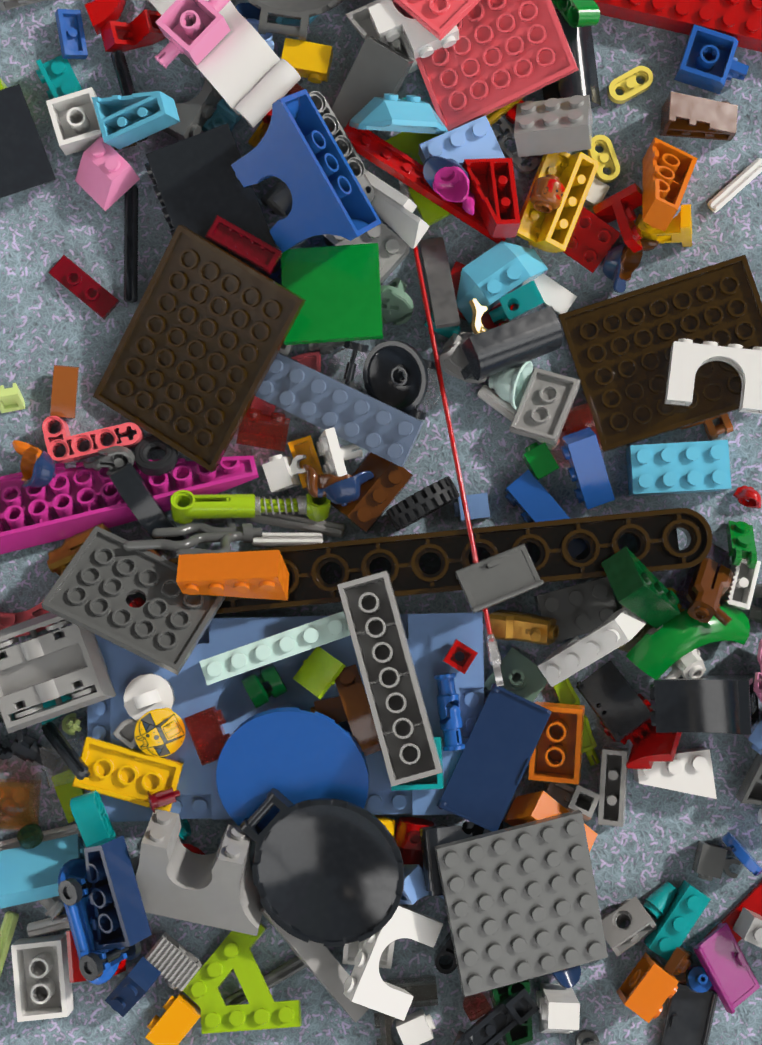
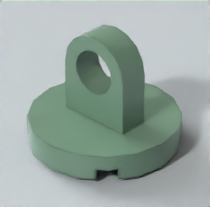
(396, 303)

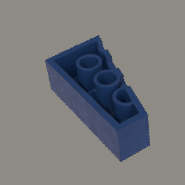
(115, 895)

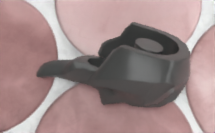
(113, 458)

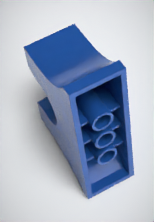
(313, 167)

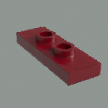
(243, 244)
(84, 287)

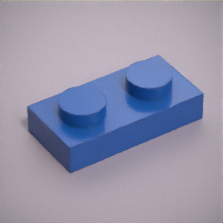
(71, 34)

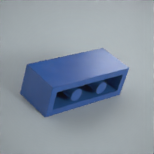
(587, 468)

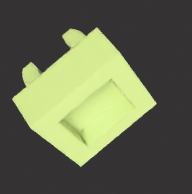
(11, 399)

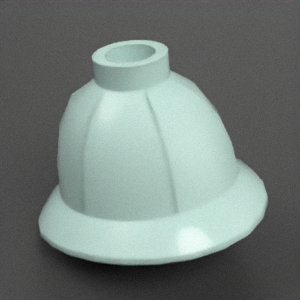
(512, 383)

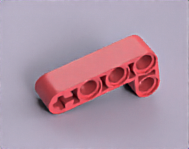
(95, 438)

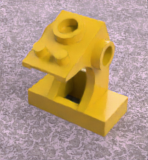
(678, 230)

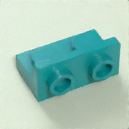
(58, 76)

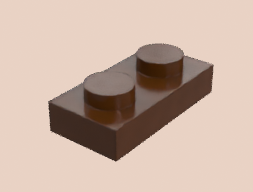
(679, 961)

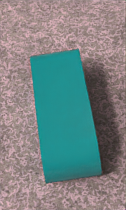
(91, 818)

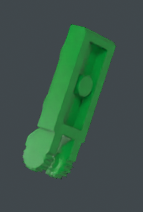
(741, 543)

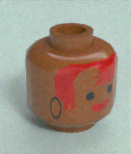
(547, 194)

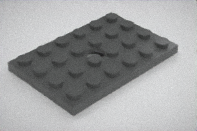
(95, 594)

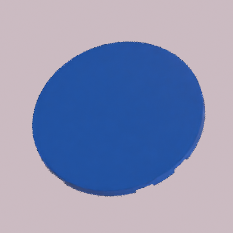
(296, 754)

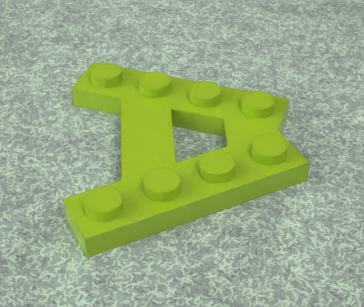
(261, 1010)

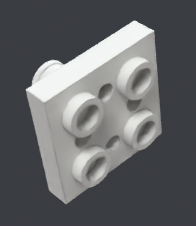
(334, 454)

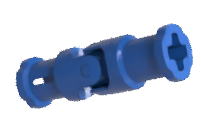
(450, 716)

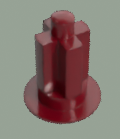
(162, 798)

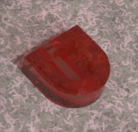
(476, 1006)

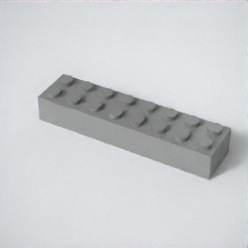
(390, 678)

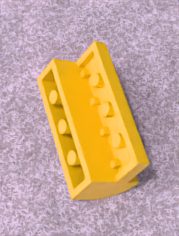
(553, 230)

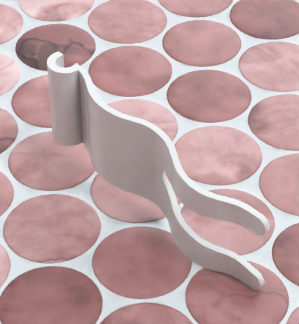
(244, 67)

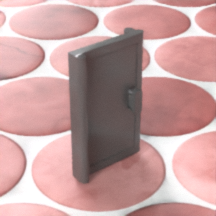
(506, 577)

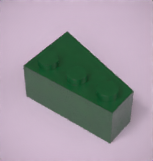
(640, 589)

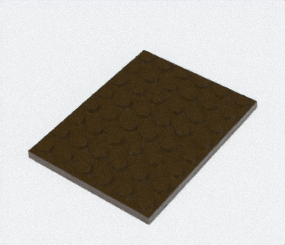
(626, 347)
(198, 348)

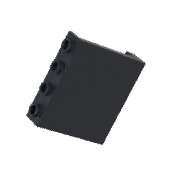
(21, 149)

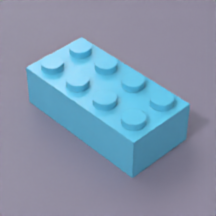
(678, 468)

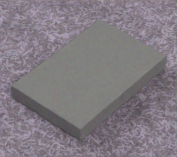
(545, 406)

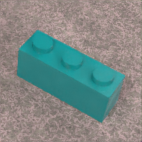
(677, 921)

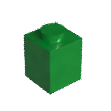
(539, 460)

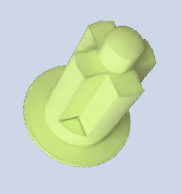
(71, 724)

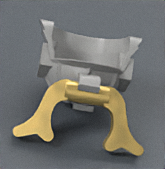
(453, 358)

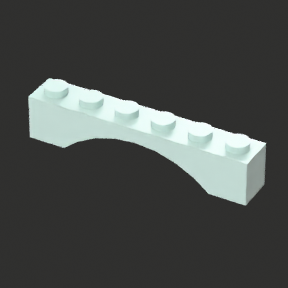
(275, 648)

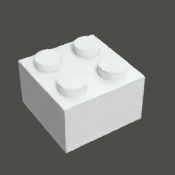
(75, 120)

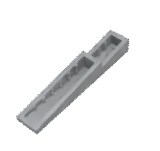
(323, 967)

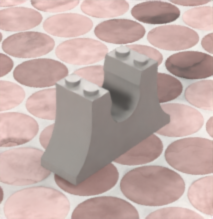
(193, 886)

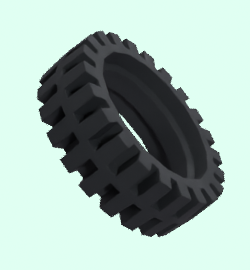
(422, 503)

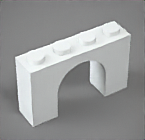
(689, 357)
(580, 653)
(365, 983)

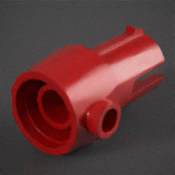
(408, 838)

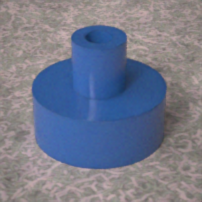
(694, 982)

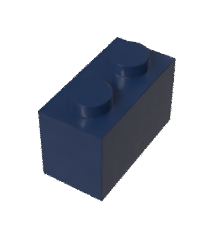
(133, 986)

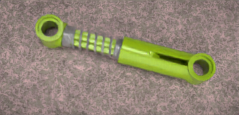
(187, 507)

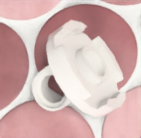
(147, 694)

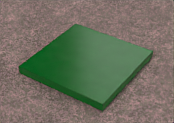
(339, 293)

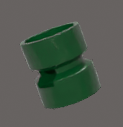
(254, 685)

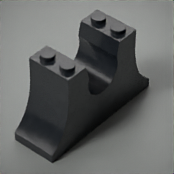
(705, 704)

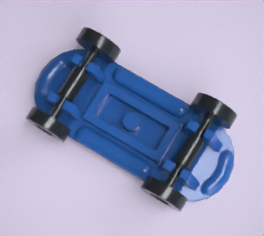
(74, 892)

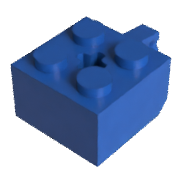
(720, 61)

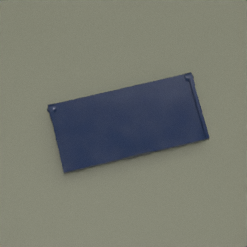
(494, 758)

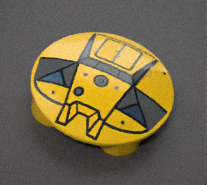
(159, 732)

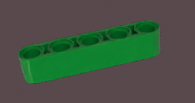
(578, 12)

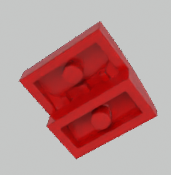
(653, 748)

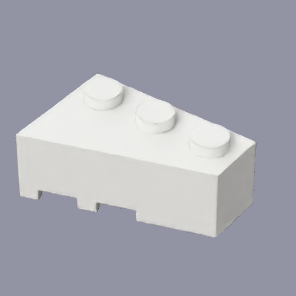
(558, 1009)

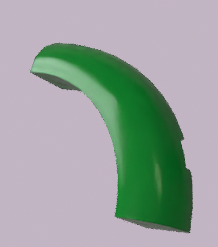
(682, 635)

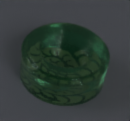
(30, 836)

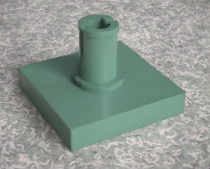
(519, 676)

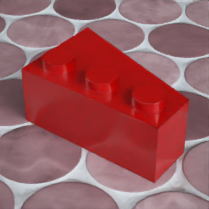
(495, 194)

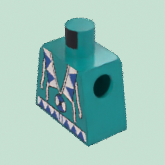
(526, 297)

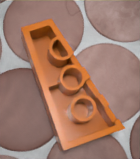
(664, 182)
(234, 574)

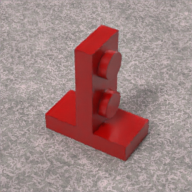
(621, 207)

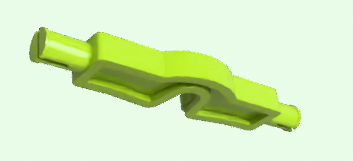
(567, 695)

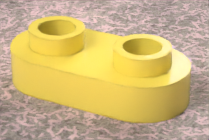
(629, 86)
(606, 158)

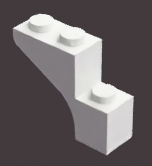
(391, 24)

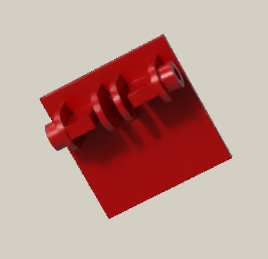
(590, 240)

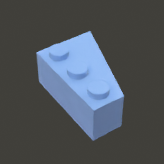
(468, 141)

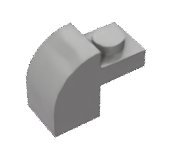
(574, 799)

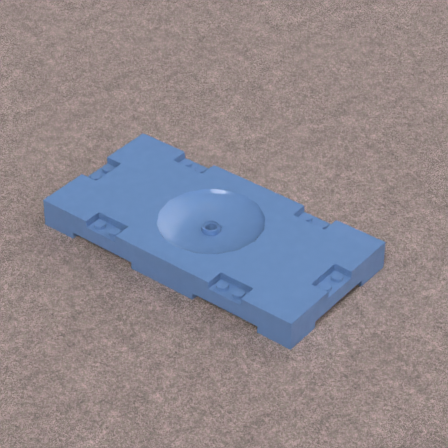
(428, 640)

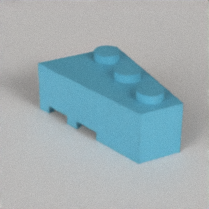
(134, 116)

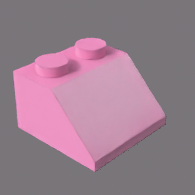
(104, 174)

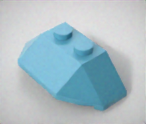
(398, 115)
(497, 274)

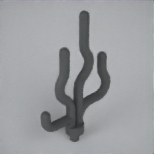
(207, 534)

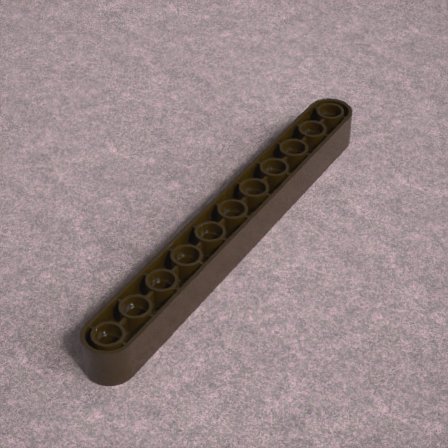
(453, 549)

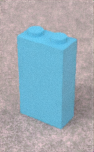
(34, 872)

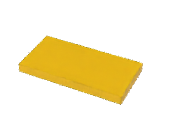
(127, 772)

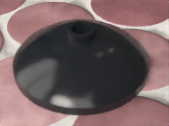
(385, 378)

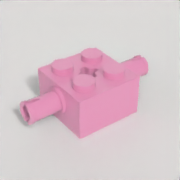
(192, 29)

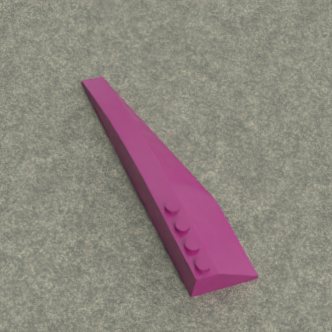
(87, 497)

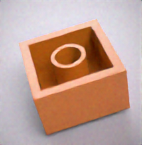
(647, 988)

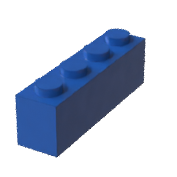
(539, 506)

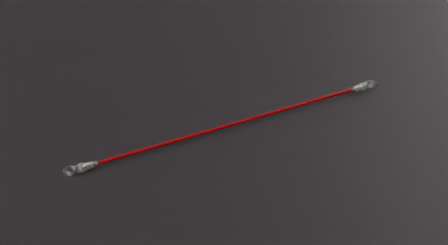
(493, 652)

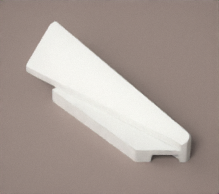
(397, 211)

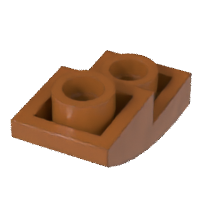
(64, 391)

